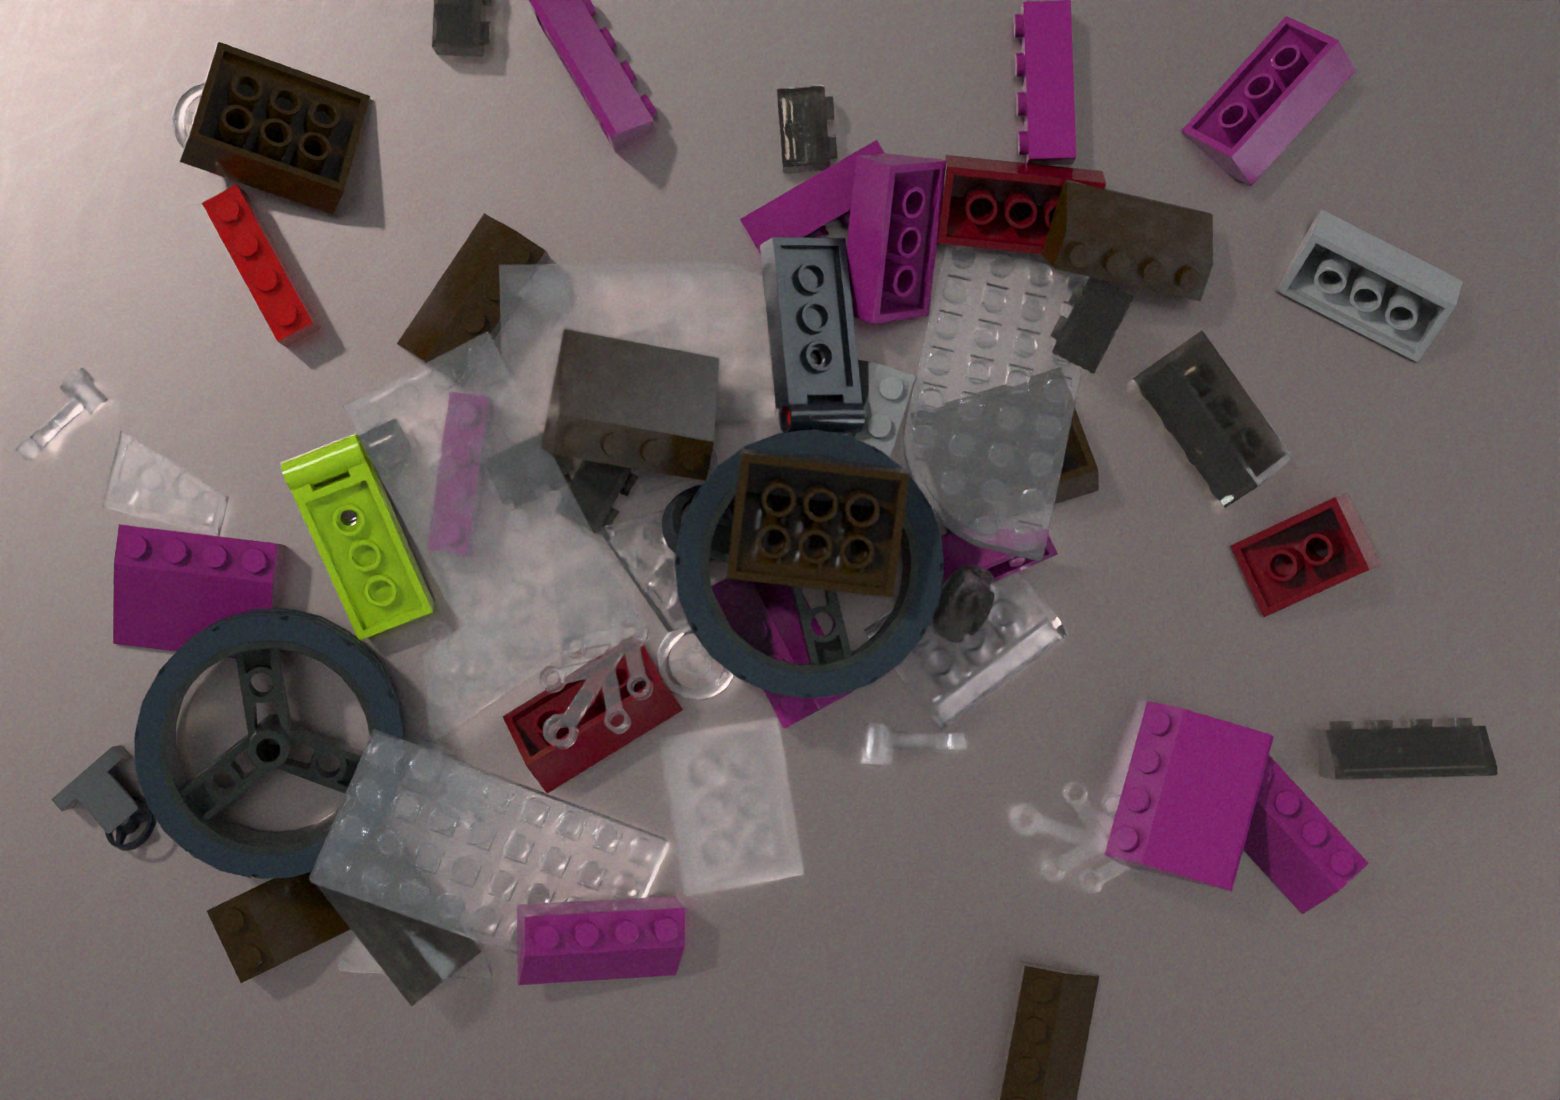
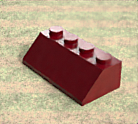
(1003, 202)
(594, 740)

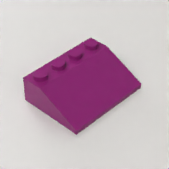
(185, 581)
(1188, 796)

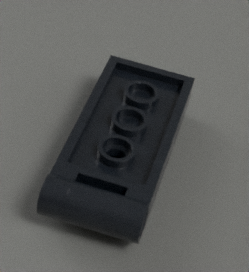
(813, 317)

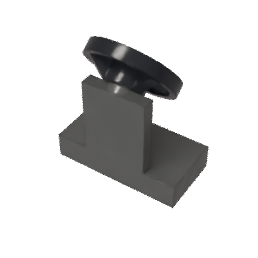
(108, 800)

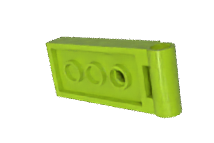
(362, 554)

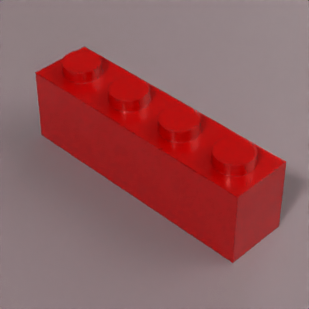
(261, 265)

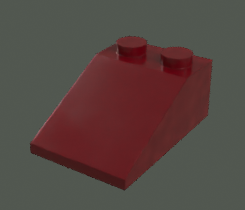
(1305, 554)

